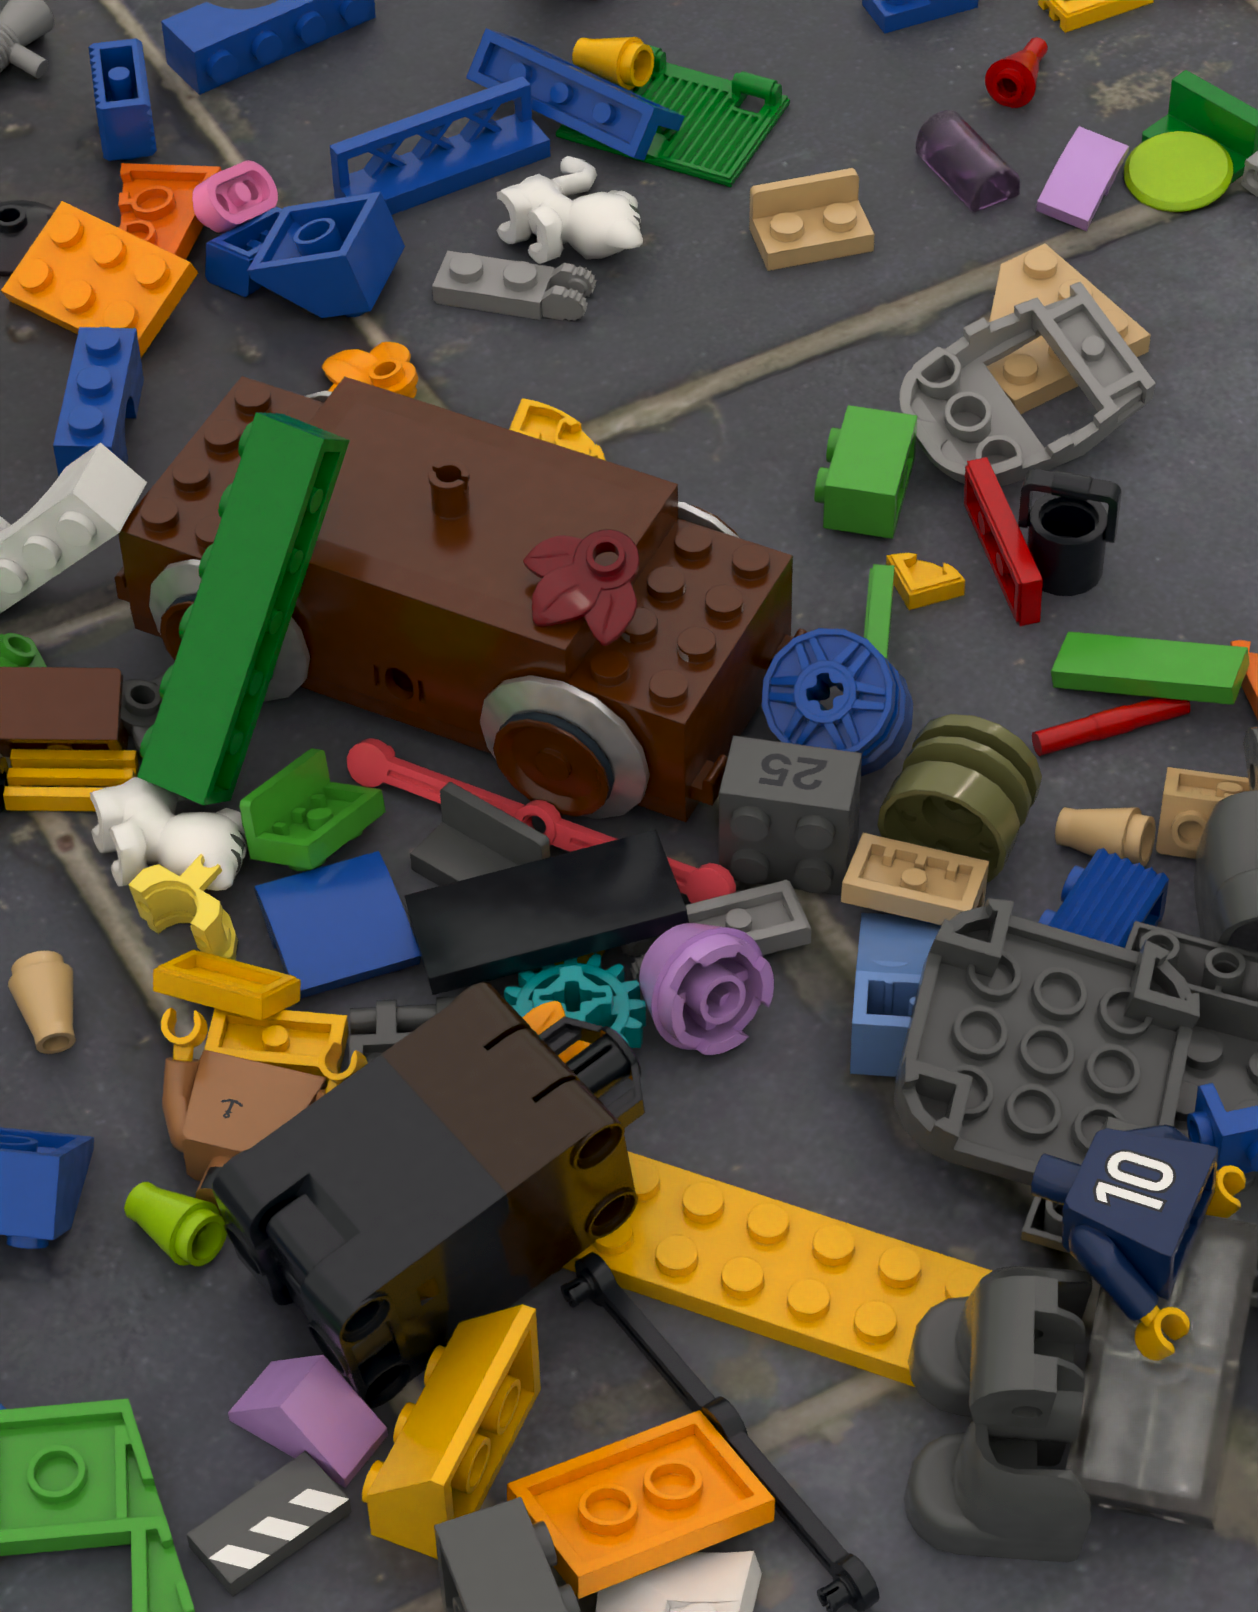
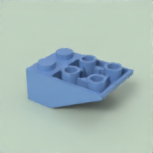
(885, 989)

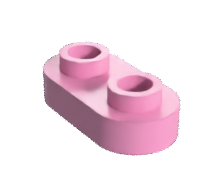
(234, 196)

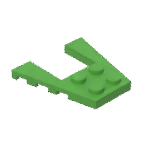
(84, 1482)

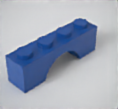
(221, 44)

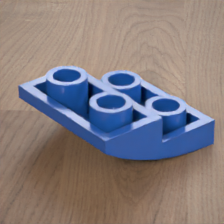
(338, 924)

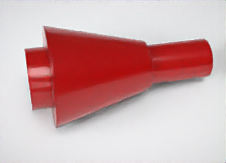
(1014, 78)

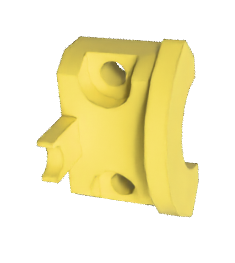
(174, 899)

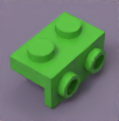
(303, 816)

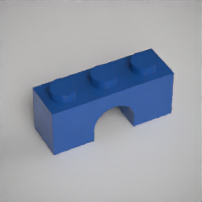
(99, 393)

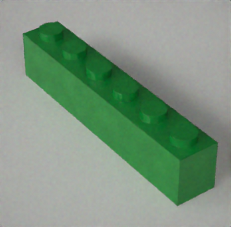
(241, 607)

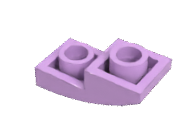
(1081, 178)

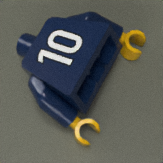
(1136, 1217)

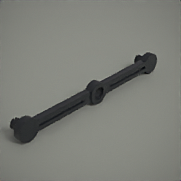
(851, 1578)

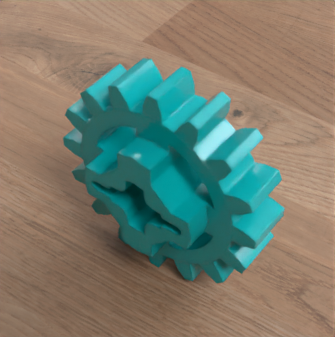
(585, 994)

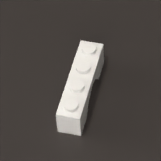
(69, 522)

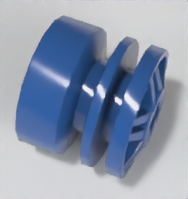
(868, 717)

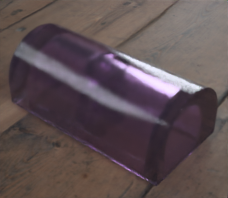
(965, 161)

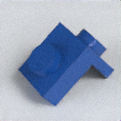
(1231, 1132)

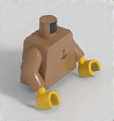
(232, 1102)

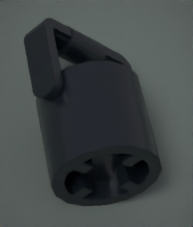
(1069, 528)

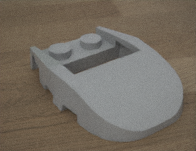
(971, 418)

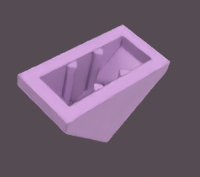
(314, 1410)

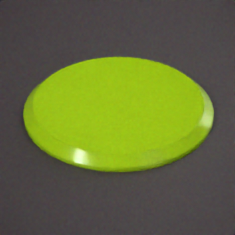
(1178, 171)

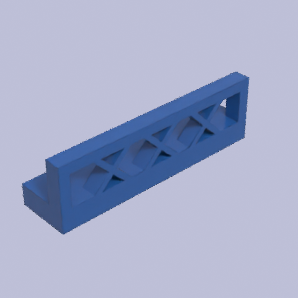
(573, 94)
(441, 163)

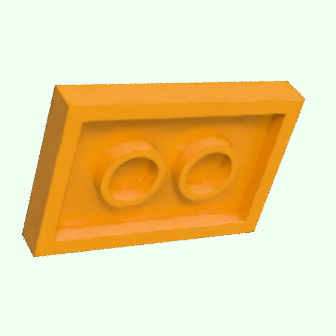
(98, 277)
(643, 1502)

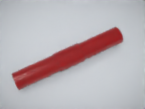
(1107, 724)

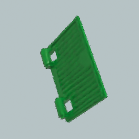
(715, 133)

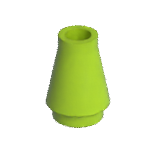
(179, 1224)

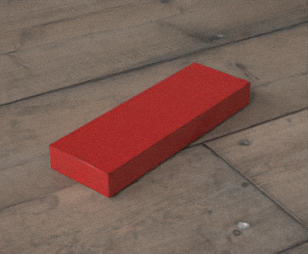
(1003, 542)

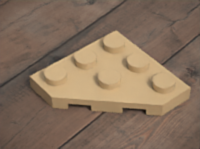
(1034, 371)

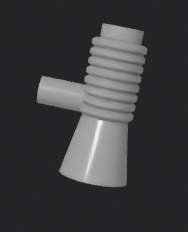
(20, 25)

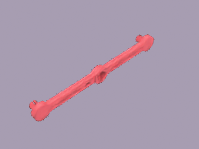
(375, 763)

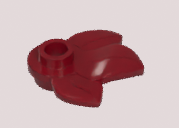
(580, 587)

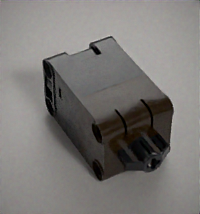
(436, 1184)

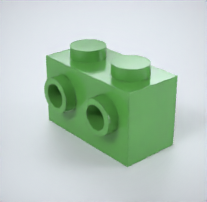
(867, 471)

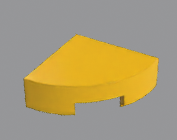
(924, 582)

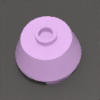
(704, 986)

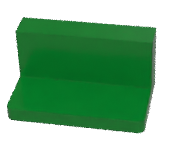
(1211, 112)

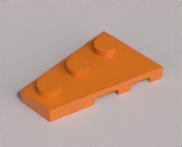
(159, 204)

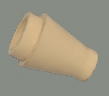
(1115, 829)
(45, 997)

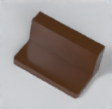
(61, 709)

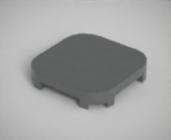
(1038, 1042)

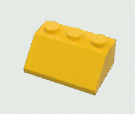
(457, 1430)

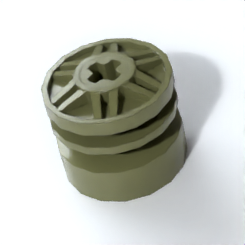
(963, 790)

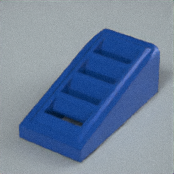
(234, 251)

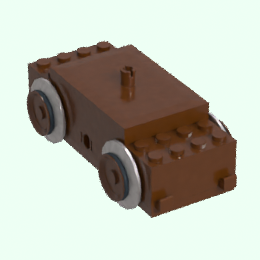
(428, 603)

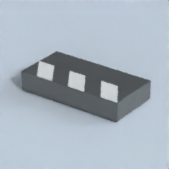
(269, 1523)

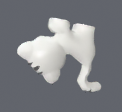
(592, 223)
(142, 828)

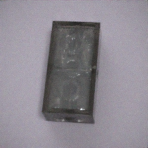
(1162, 1429)

